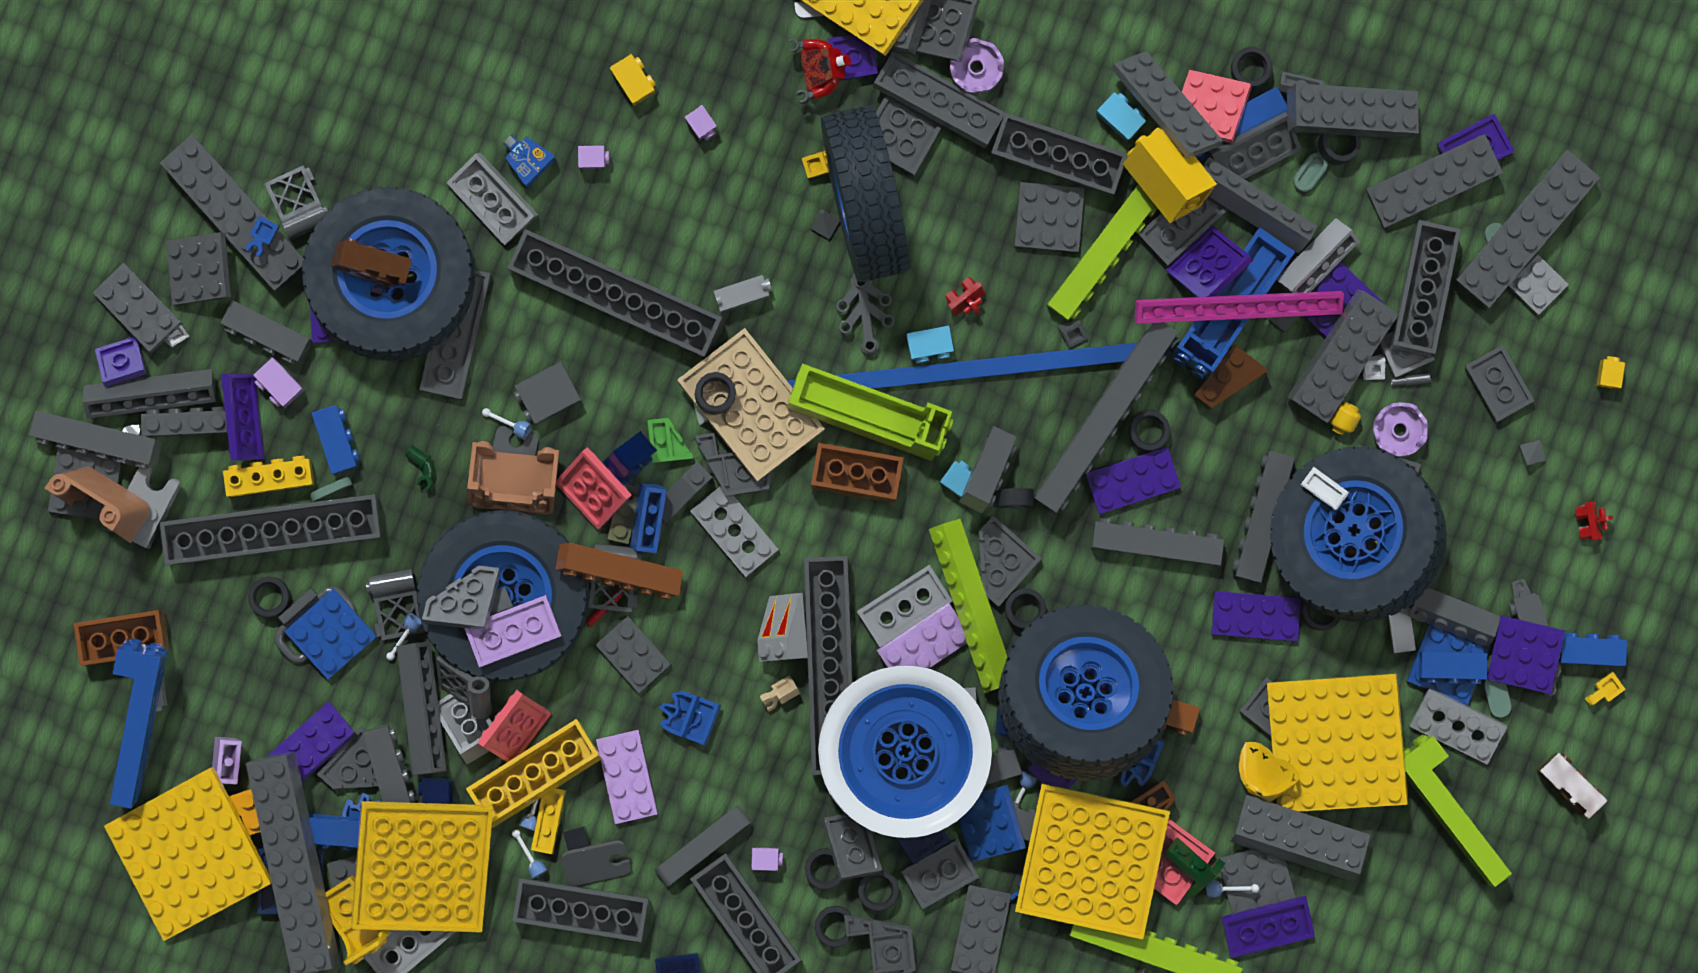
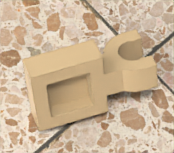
(782, 691)

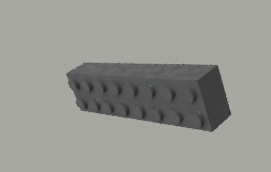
(231, 211)
(1526, 230)

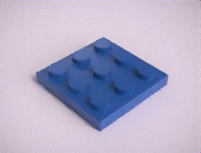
(330, 633)
(1444, 641)
(991, 825)

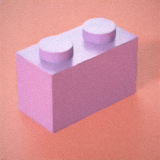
(278, 383)
(227, 759)

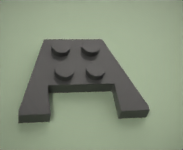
(728, 470)
(889, 944)

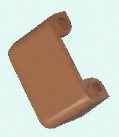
(512, 480)
(122, 511)

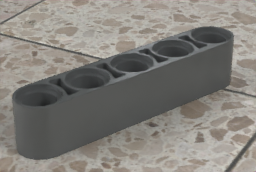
(702, 845)

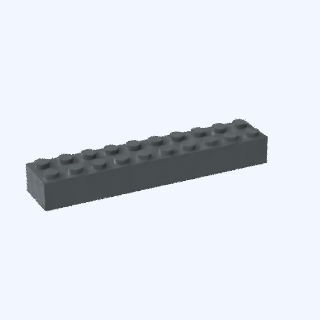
(614, 293)
(1105, 415)
(271, 530)
(826, 639)
(293, 863)

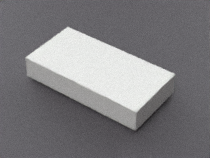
(1325, 488)
(1401, 632)

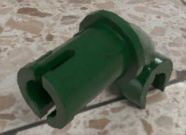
(425, 463)

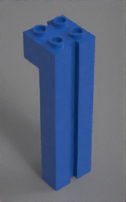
(1209, 340)
(147, 668)

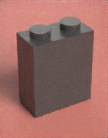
(547, 393)

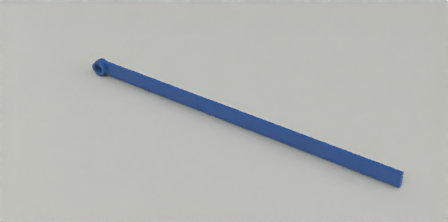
(991, 366)

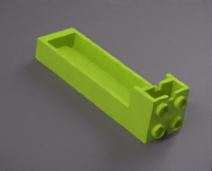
(870, 412)
(1418, 765)

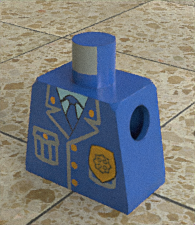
(527, 158)

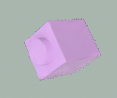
(701, 123)
(592, 157)
(766, 858)

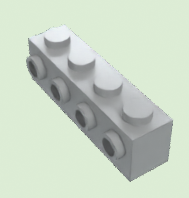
(1313, 262)

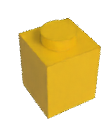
(1610, 373)

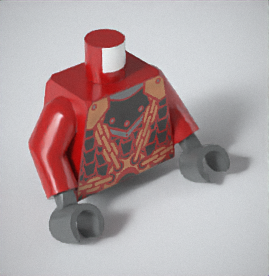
(821, 66)

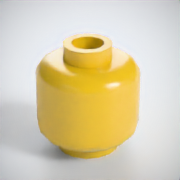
(1345, 418)

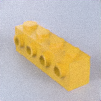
(268, 478)

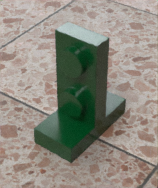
(1193, 865)

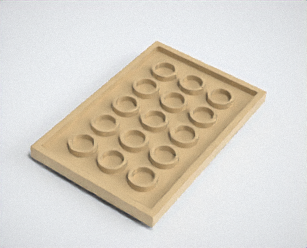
(758, 423)

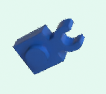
(263, 232)

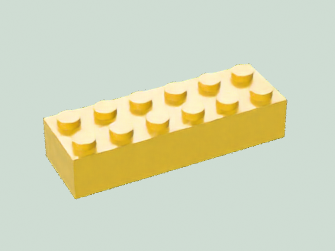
(535, 772)

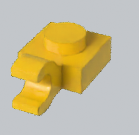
(1607, 688)

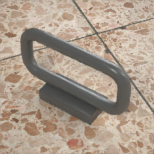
(296, 610)

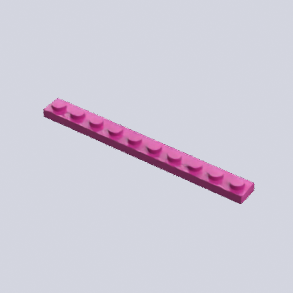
(1239, 307)

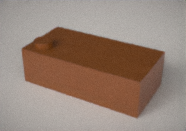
(856, 473)
(100, 638)

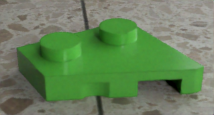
(666, 441)

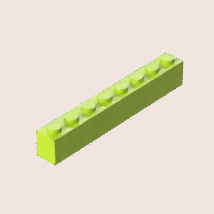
(1102, 254)
(970, 602)
(1158, 951)

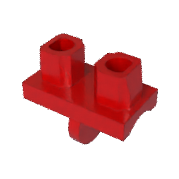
(967, 300)
(1590, 511)

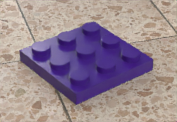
(1209, 264)
(1338, 279)
(1526, 654)

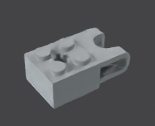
(159, 504)

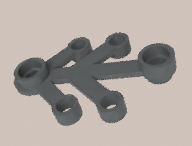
(864, 309)

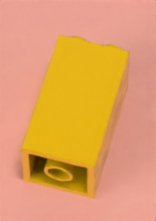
(1167, 176)

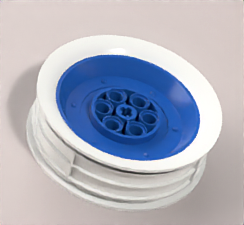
(924, 799)

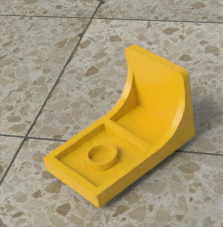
(357, 941)

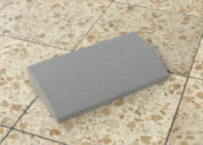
(492, 198)

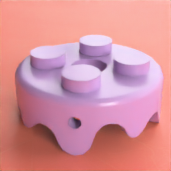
(992, 70)
(1414, 424)

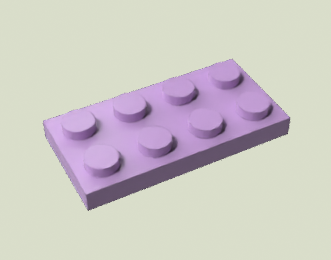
(514, 631)
(926, 641)
(627, 776)

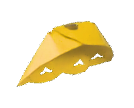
(1265, 774)

